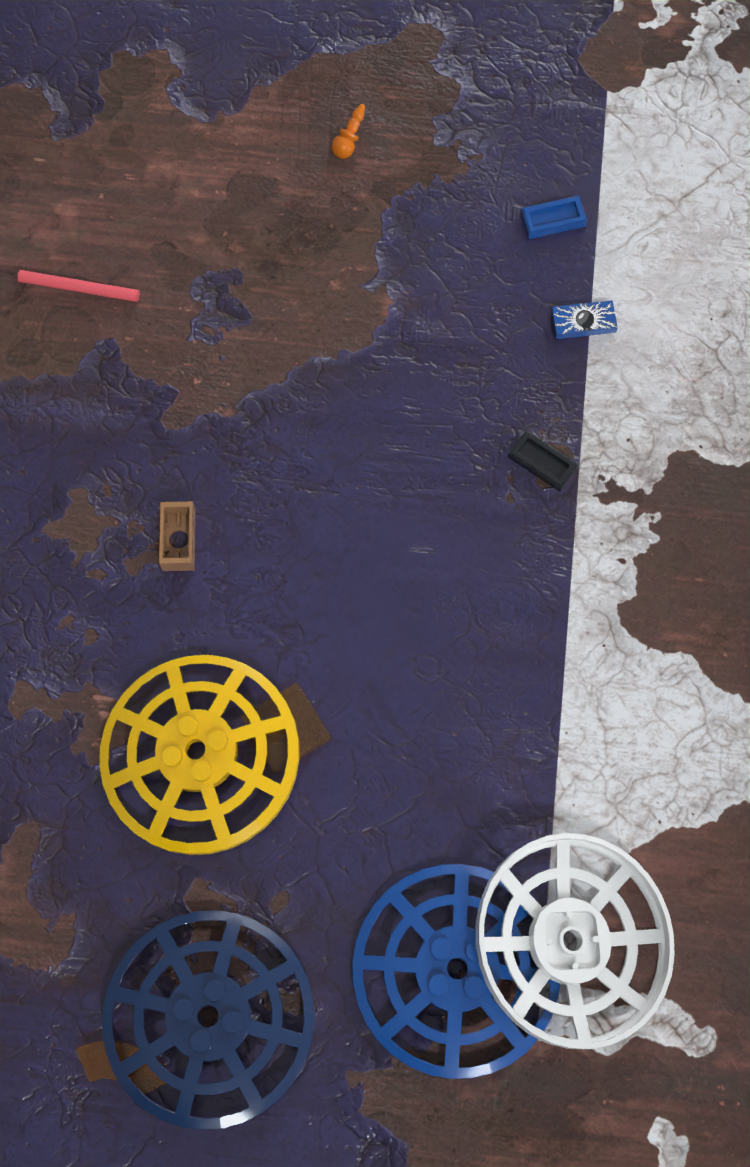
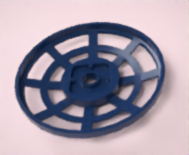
(212, 1042)

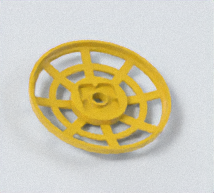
(209, 770)

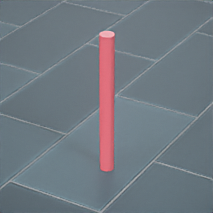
(78, 285)

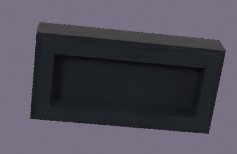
(543, 460)

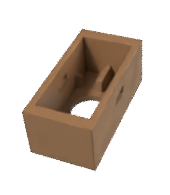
(175, 518)

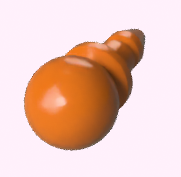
(343, 144)

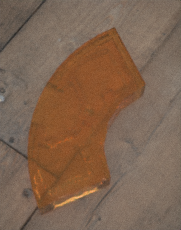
(98, 1067)

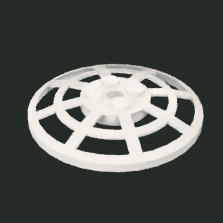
(592, 938)

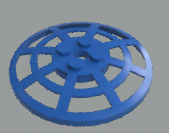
(434, 981)

